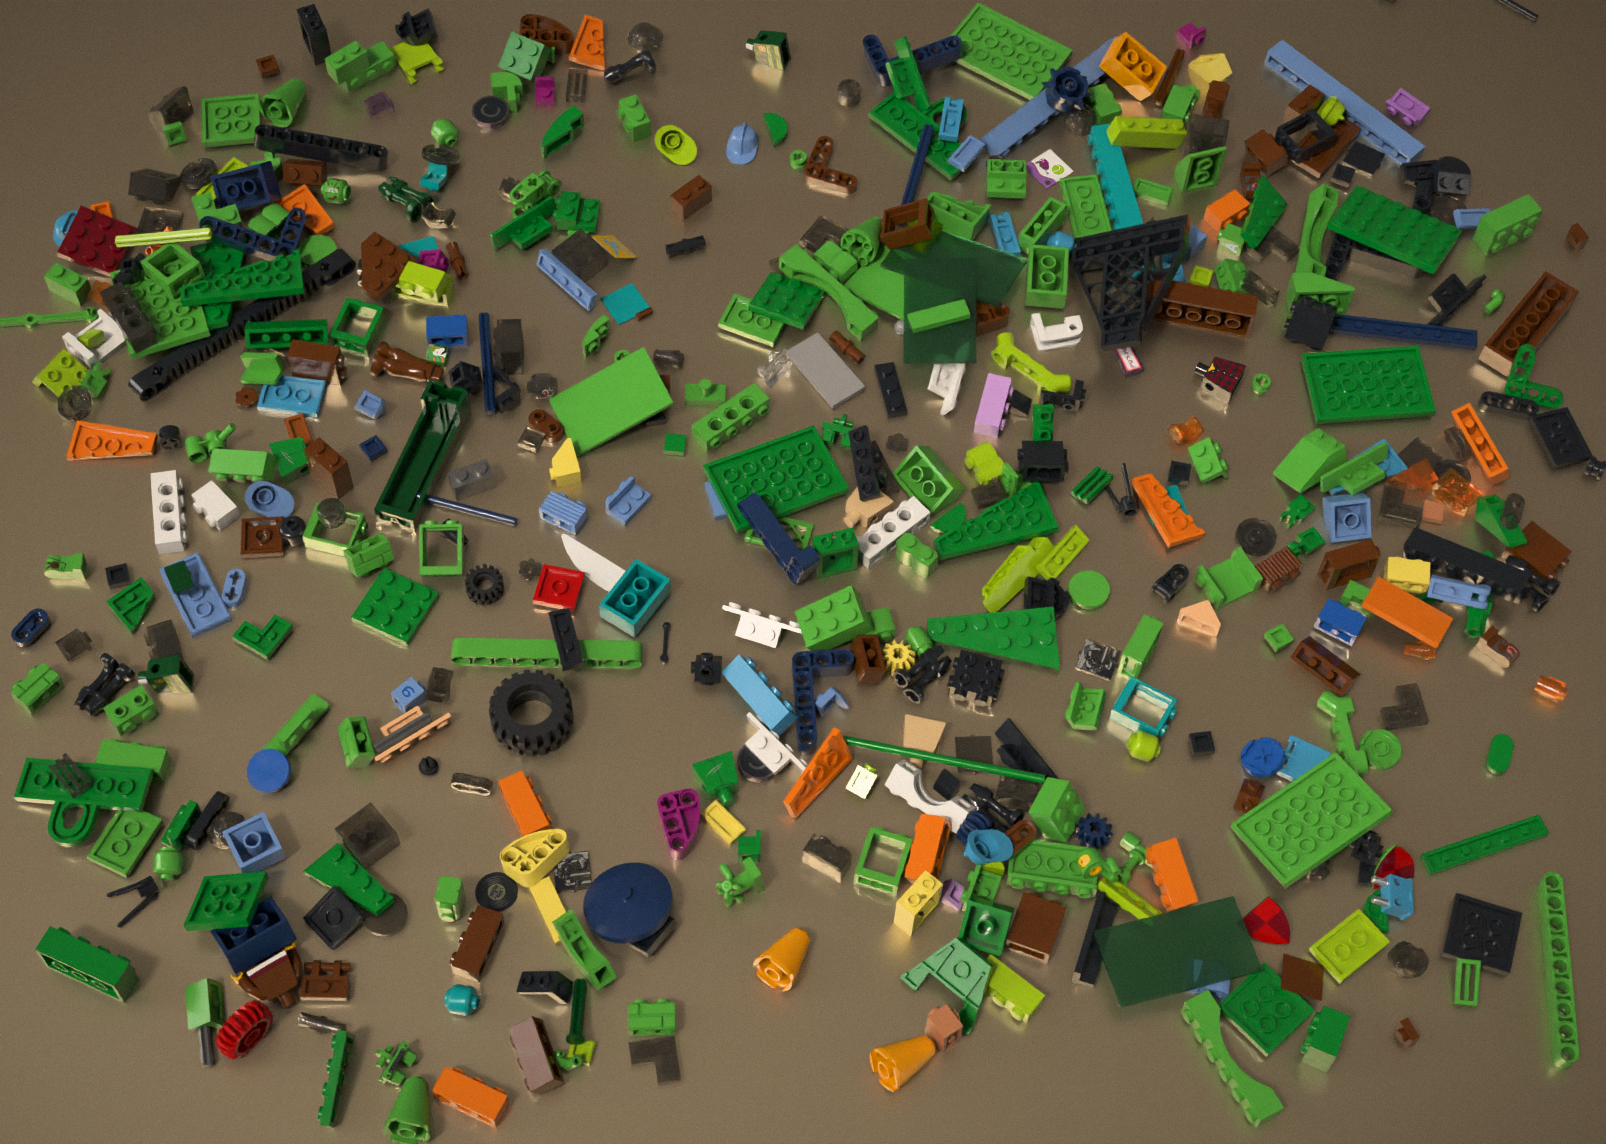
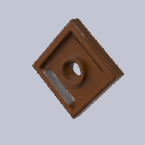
(250, 533)

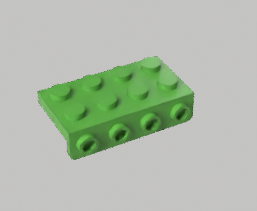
(1050, 868)

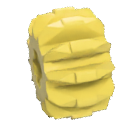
(898, 651)

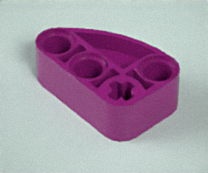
(684, 816)

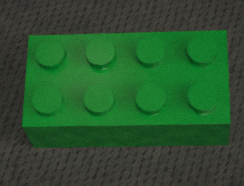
(87, 963)

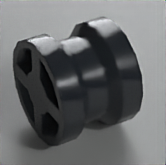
(169, 437)
(1595, 468)

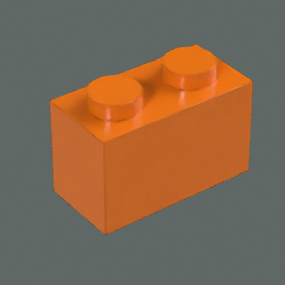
(1228, 209)

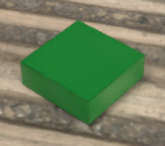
(675, 444)

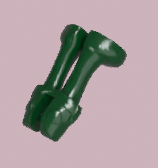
(395, 190)

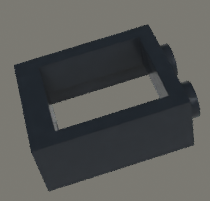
(314, 33)
(1316, 125)

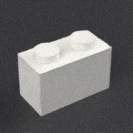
(215, 506)

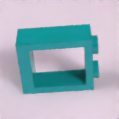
(1150, 694)

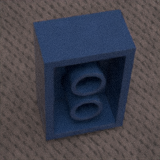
(250, 944)

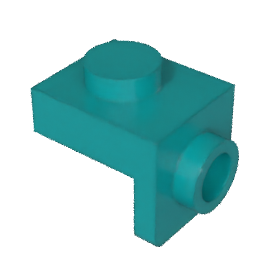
(435, 177)

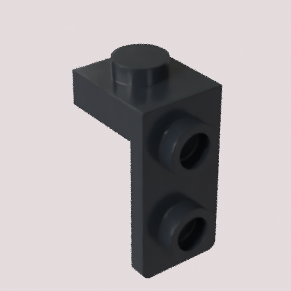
(511, 396)
(1064, 401)
(546, 982)

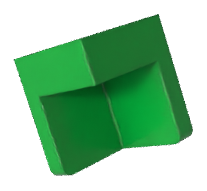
(749, 847)

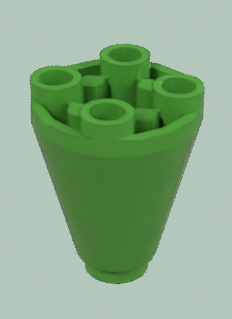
(863, 240)

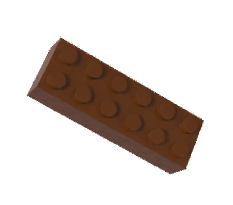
(1206, 308)
(1529, 322)

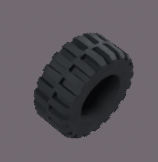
(526, 688)

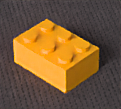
(1132, 66)

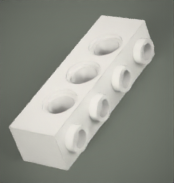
(161, 485)
(917, 517)

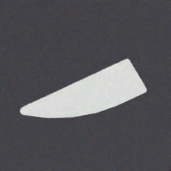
(596, 567)

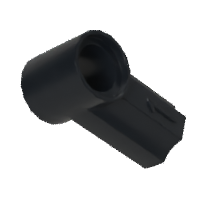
(1423, 197)

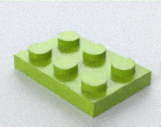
(1349, 946)

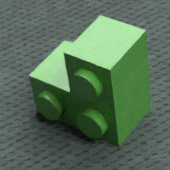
(205, 206)

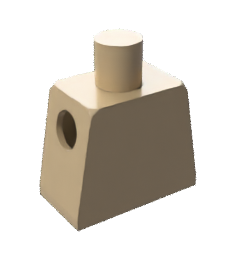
(866, 512)
(922, 735)

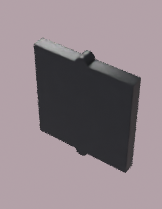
(1363, 158)

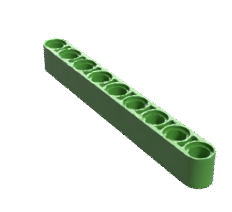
(543, 653)
(1557, 979)

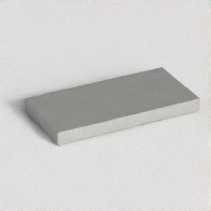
(825, 370)

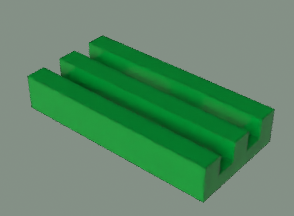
(1089, 483)

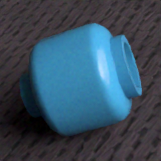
(1062, 239)

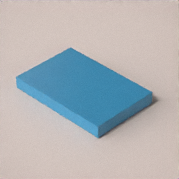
(293, 396)

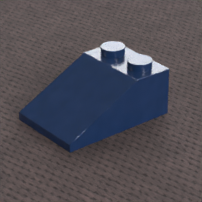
(246, 186)

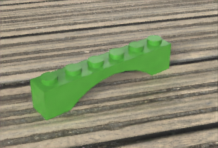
(1320, 208)
(801, 267)
(1257, 1099)

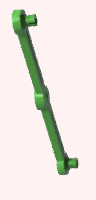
(89, 315)

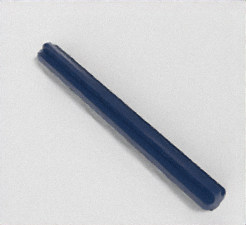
(918, 164)
(487, 363)

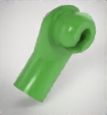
(1497, 300)
(567, 1063)

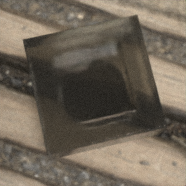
(531, 439)

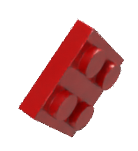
(558, 587)

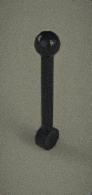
(664, 657)

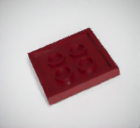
(92, 241)

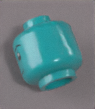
(462, 1000)

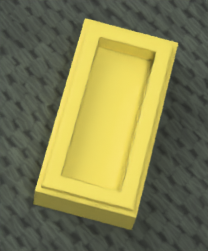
(723, 822)

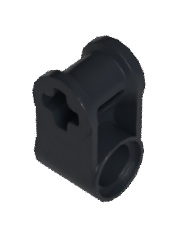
(1168, 585)

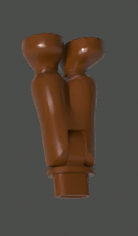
(403, 365)

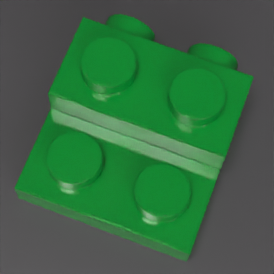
(576, 212)

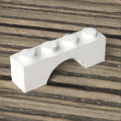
(907, 782)

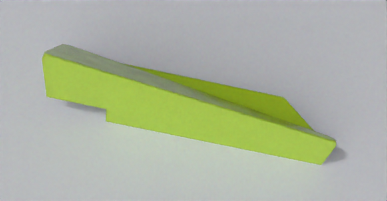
(1012, 573)

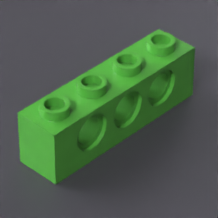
(735, 408)

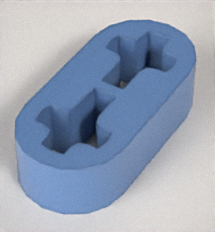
(230, 587)

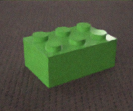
(1507, 224)
(1047, 276)
(833, 620)

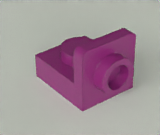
(1191, 35)
(545, 92)
(434, 259)

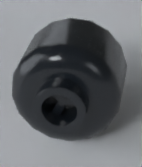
(292, 530)

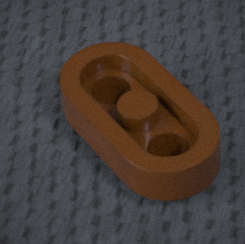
(545, 424)
(1019, 841)

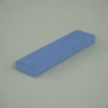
(566, 279)

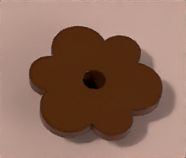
(246, 397)

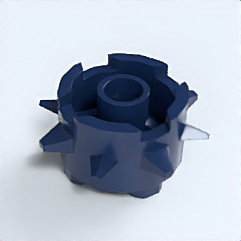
(1066, 89)

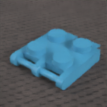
(1301, 759)

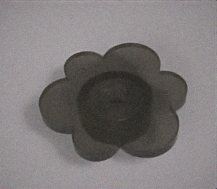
(898, 439)
(530, 569)

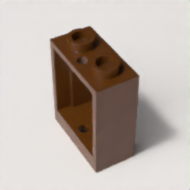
(917, 210)
(1348, 563)

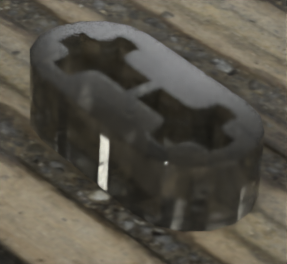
(1457, 444)
(1516, 512)
(471, 784)

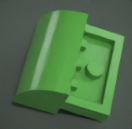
(1006, 178)

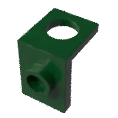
(179, 577)

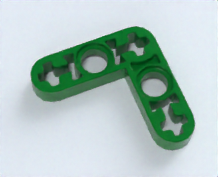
(1522, 381)

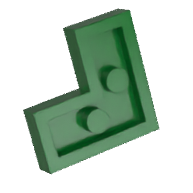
(263, 641)

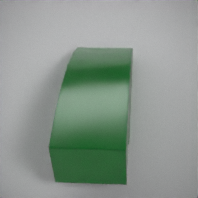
(562, 131)

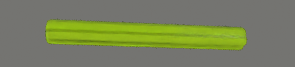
(163, 237)

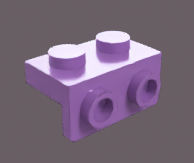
(1407, 107)

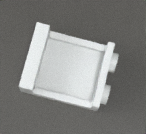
(113, 341)

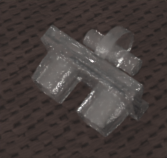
(778, 366)

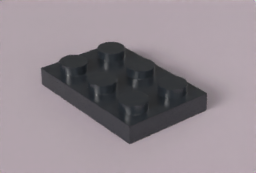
(1560, 437)

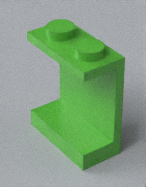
(1229, 579)

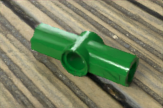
(1477, 618)

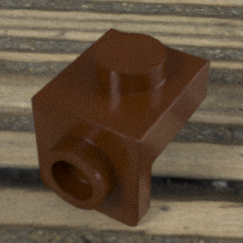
(1249, 795)

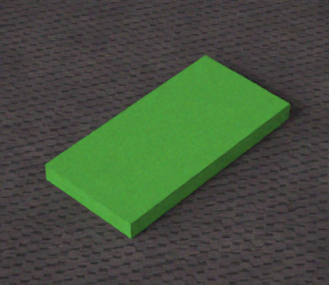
(1085, 205)

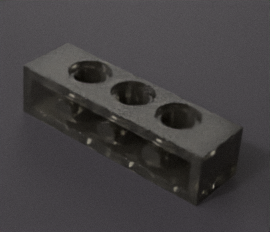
(128, 317)

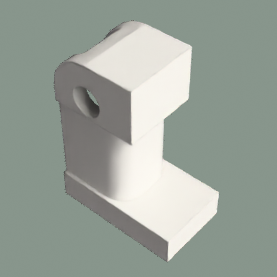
(1057, 335)

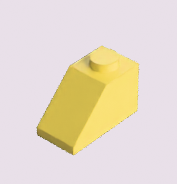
(1211, 67)
(565, 465)

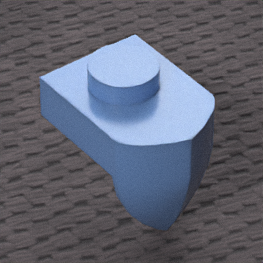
(371, 405)
(826, 700)

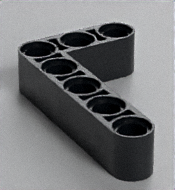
(1346, 248)

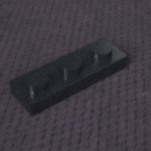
(890, 390)
(566, 639)

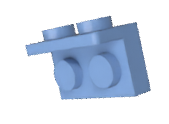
(626, 501)

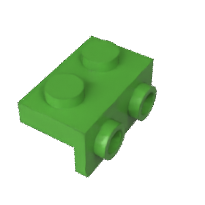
(1231, 275)
(1208, 460)
(1085, 707)
(982, 885)

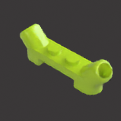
(1007, 354)

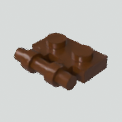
(325, 987)

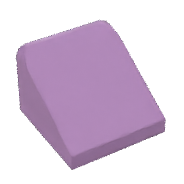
(952, 893)

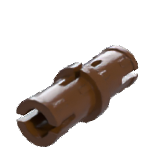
(457, 260)
(847, 347)

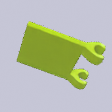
(414, 57)

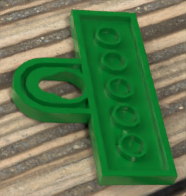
(906, 125)
(111, 789)

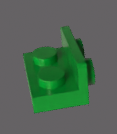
(181, 825)

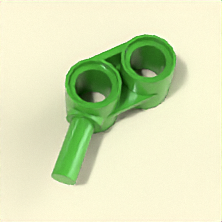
(201, 450)

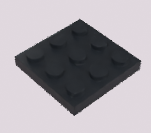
(1482, 933)

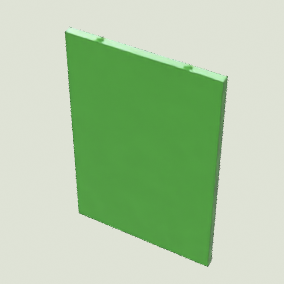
(879, 286)
(611, 401)

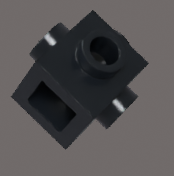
(465, 376)
(707, 668)
(1367, 853)

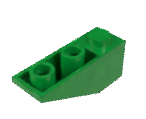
(1488, 515)

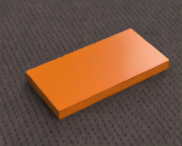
(1407, 612)

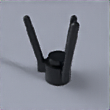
(1129, 504)
(145, 887)

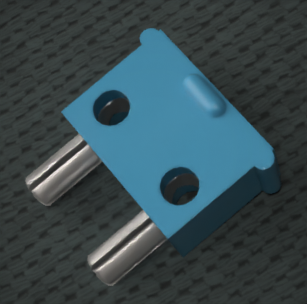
(1395, 895)

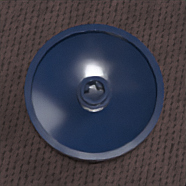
(628, 903)

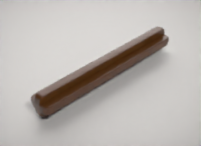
(1169, 77)

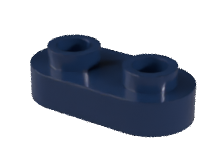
(29, 628)

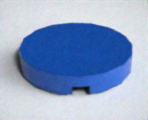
(1263, 757)
(268, 770)

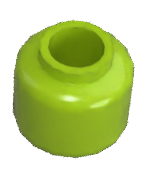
(1143, 745)

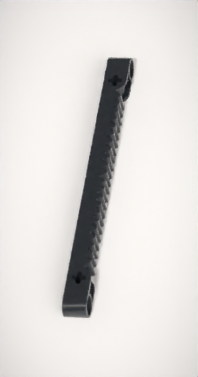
(149, 384)

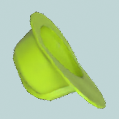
(1332, 111)
(676, 144)

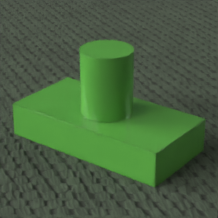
(705, 393)

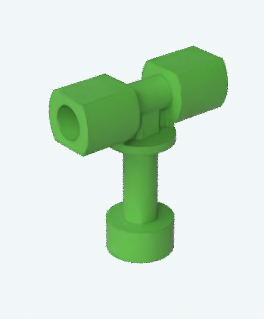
(1136, 853)

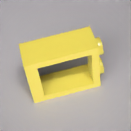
(920, 897)

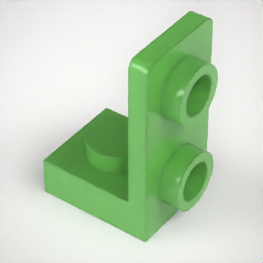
(1012, 480)

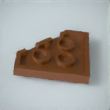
(381, 265)

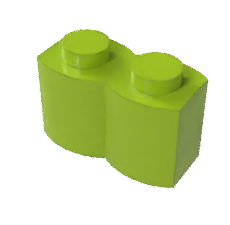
(984, 463)

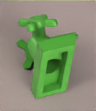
(738, 884)

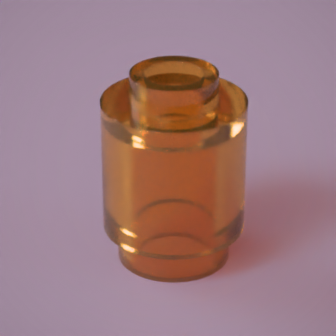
(1551, 688)

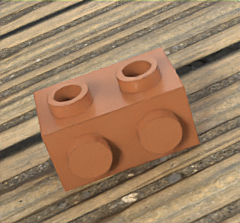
(944, 1027)

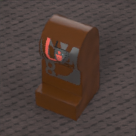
(1249, 177)
(1497, 648)

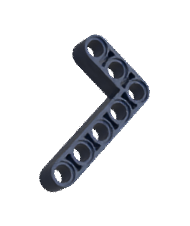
(927, 57)
(238, 233)
(795, 563)
(806, 693)

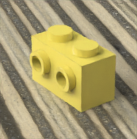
(1408, 574)

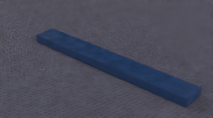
(1404, 332)

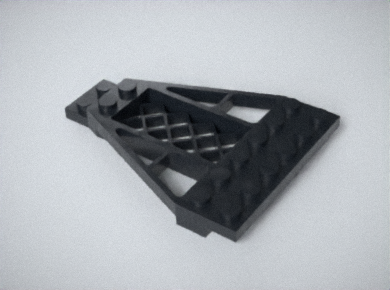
(1123, 247)

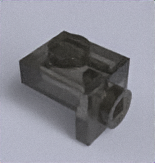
(436, 217)
(988, 494)
(74, 644)
(439, 685)

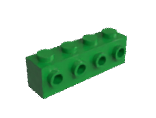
(280, 333)

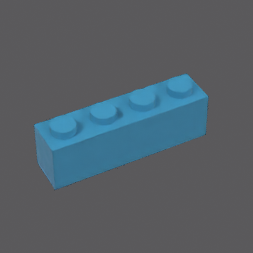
(760, 694)

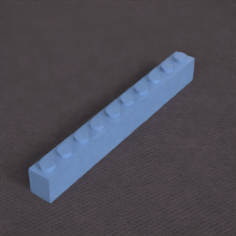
(1037, 110)
(1374, 126)

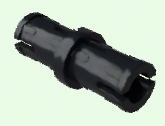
(685, 245)

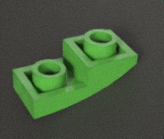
(592, 339)

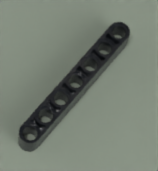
(320, 147)

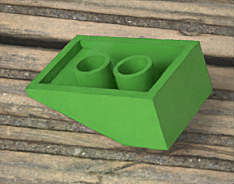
(1199, 170)
(1320, 289)
(1310, 460)

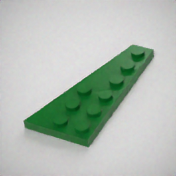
(217, 260)
(249, 282)
(1006, 522)
(1013, 635)

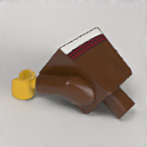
(273, 977)

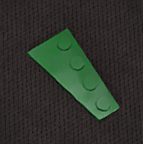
(1263, 212)
(342, 870)
(341, 1057)

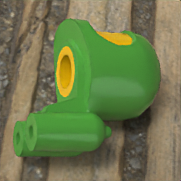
(1094, 864)

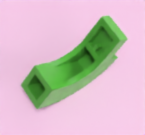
(582, 951)

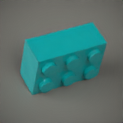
(635, 597)

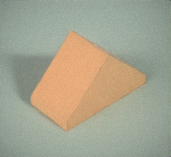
(1201, 618)

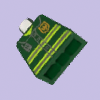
(771, 49)
(168, 675)

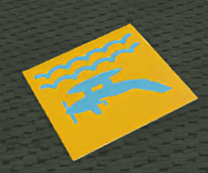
(614, 246)

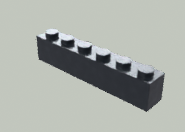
(1467, 565)

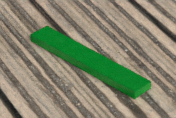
(1484, 845)

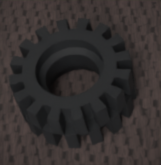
(484, 574)

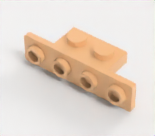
(400, 722)

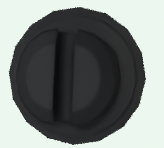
(428, 766)

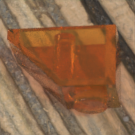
(1415, 477)

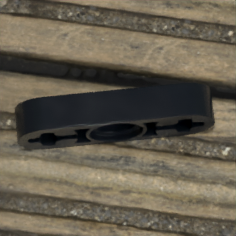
(1515, 401)
(198, 832)

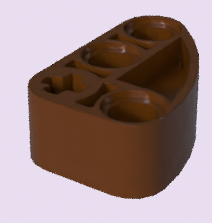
(547, 32)
(990, 317)

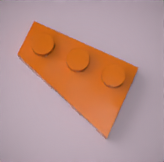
(589, 44)
(316, 218)

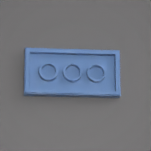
(201, 605)

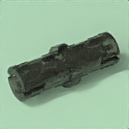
(320, 1024)

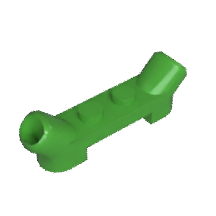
(1341, 711)

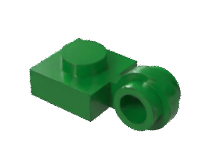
(1308, 540)

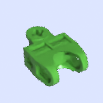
(533, 191)

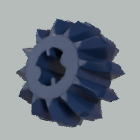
(974, 821)
(1098, 825)

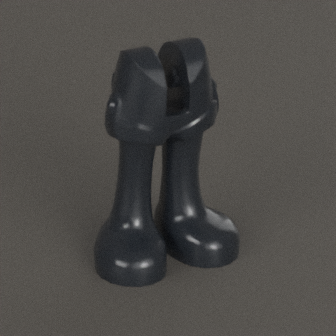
(619, 71)
(1548, 586)
(934, 669)
(90, 696)
(986, 800)

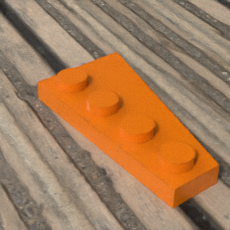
(107, 441)
(1166, 513)
(822, 769)

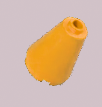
(783, 959)
(901, 1060)

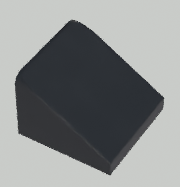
(1019, 404)
(947, 785)

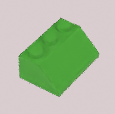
(928, 479)

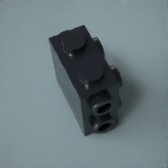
(1309, 322)
(1042, 461)
(975, 678)

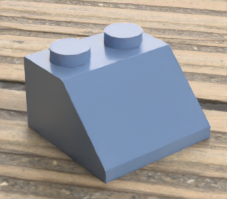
(1347, 517)
(254, 844)

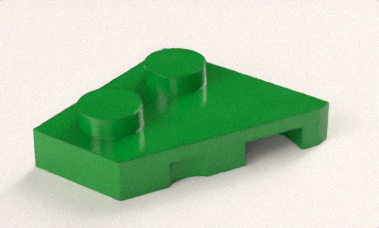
(131, 603)

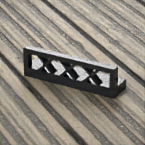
(1090, 956)

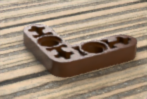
(820, 168)

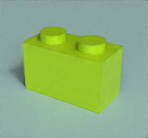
(423, 281)

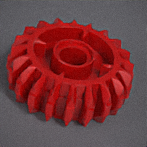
(244, 1029)

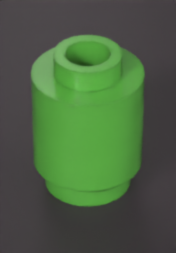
(918, 639)

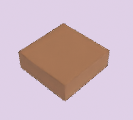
(1433, 512)

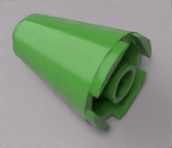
(283, 102)
(410, 1113)

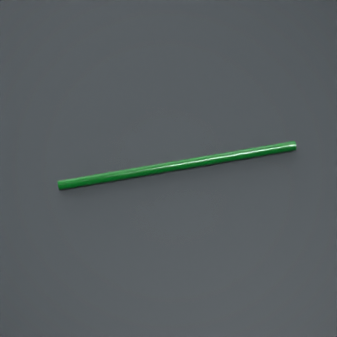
(943, 759)

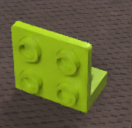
(61, 373)

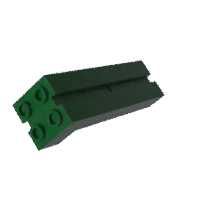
(424, 455)

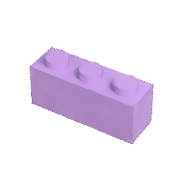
(993, 405)

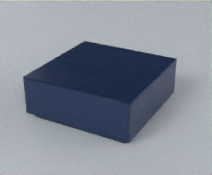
(373, 448)

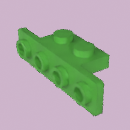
(1358, 472)
(298, 725)

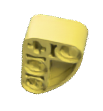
(534, 855)

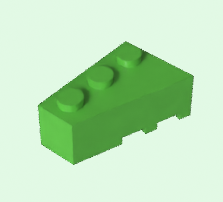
(959, 216)

